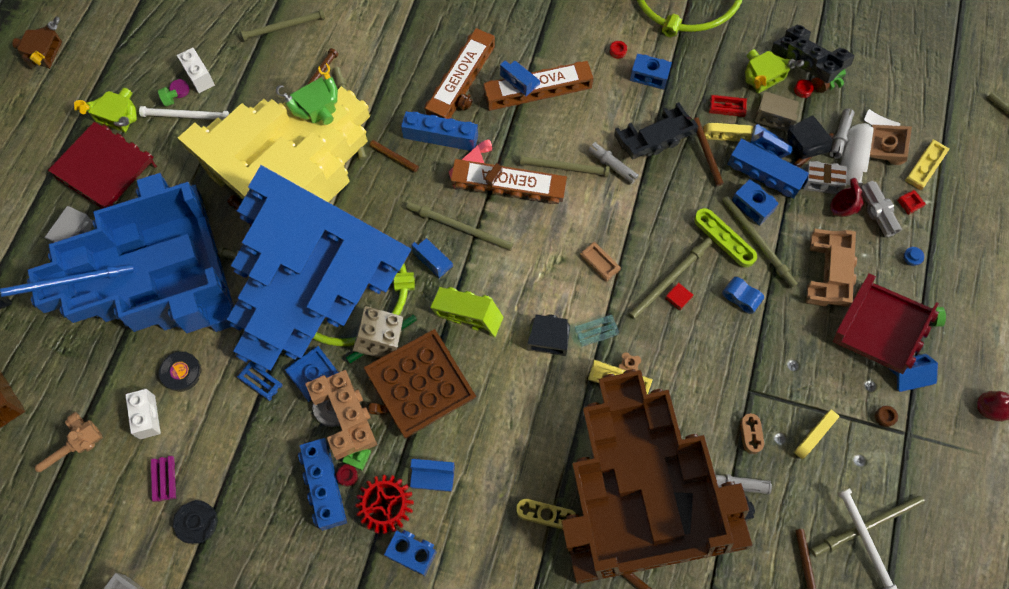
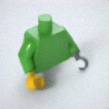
(314, 100)

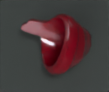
(847, 200)
(994, 405)

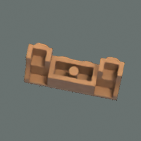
(838, 268)
(351, 416)

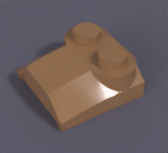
(891, 143)

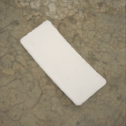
(876, 119)

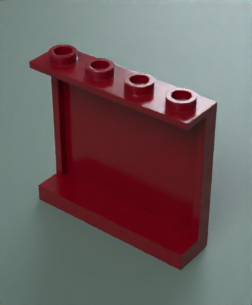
(101, 165)
(885, 326)

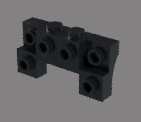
(816, 59)
(658, 136)

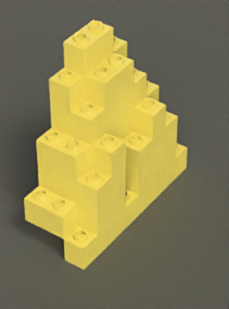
(275, 138)

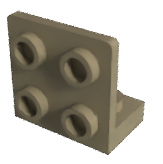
(777, 111)
(378, 332)

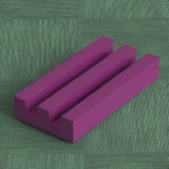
(155, 479)

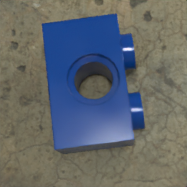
(650, 71)
(756, 211)

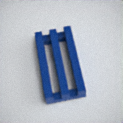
(272, 390)

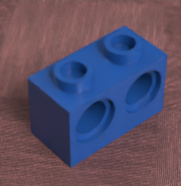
(408, 557)

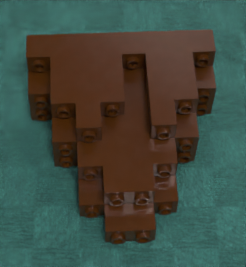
(631, 485)

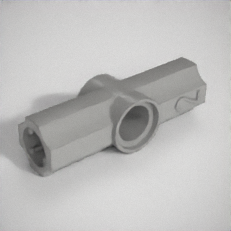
(880, 209)

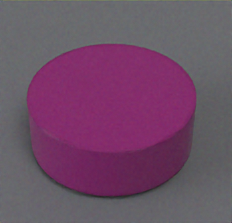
(181, 88)

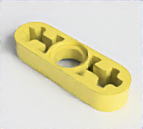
(728, 132)
(816, 434)
(532, 505)

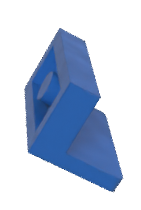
(519, 77)
(769, 142)
(432, 257)
(920, 375)
(432, 475)

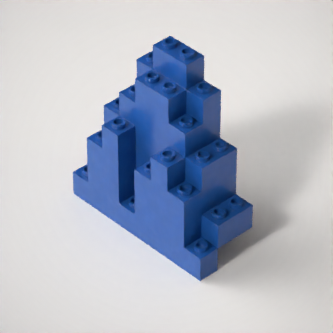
(173, 260)
(302, 267)

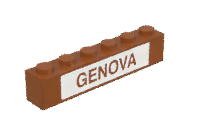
(461, 74)
(553, 83)
(511, 181)

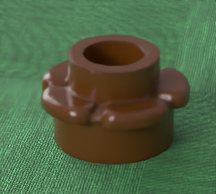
(465, 102)

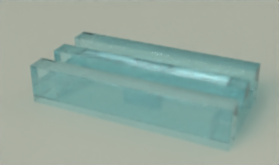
(581, 336)

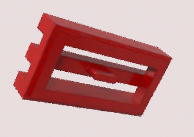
(728, 108)

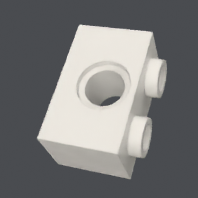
(196, 70)
(143, 414)

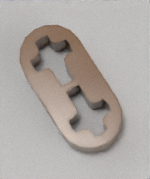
(756, 433)

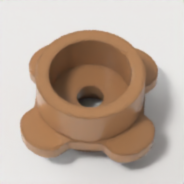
(628, 358)

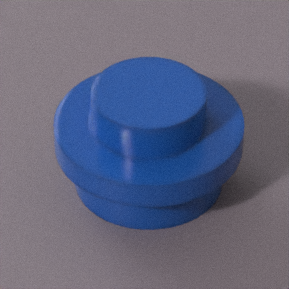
(913, 256)

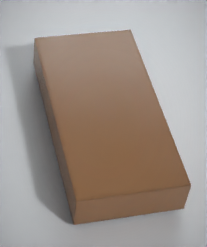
(600, 261)

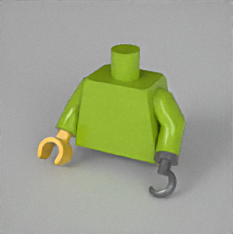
(767, 69)
(111, 109)

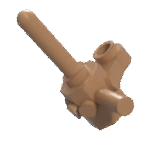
(81, 438)

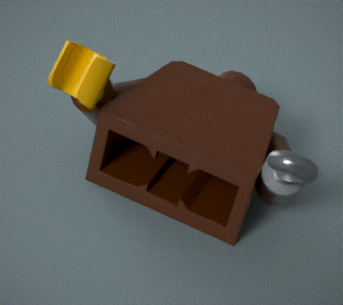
(39, 45)

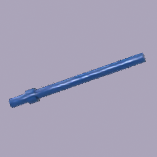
(110, 272)

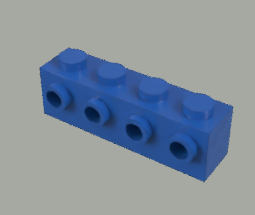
(440, 131)
(767, 168)
(323, 484)

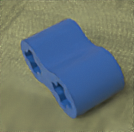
(743, 295)

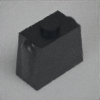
(809, 138)
(549, 335)

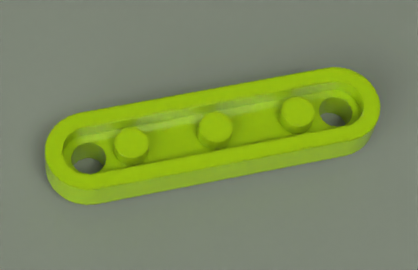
(725, 237)

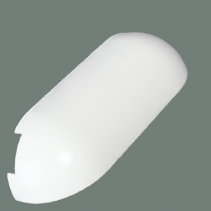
(857, 152)

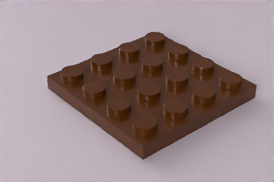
(419, 383)

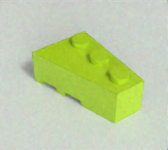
(467, 308)

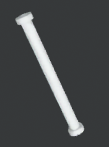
(143, 111)
(880, 568)

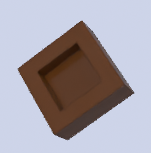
(494, 174)

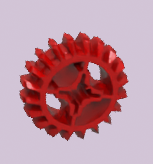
(375, 507)

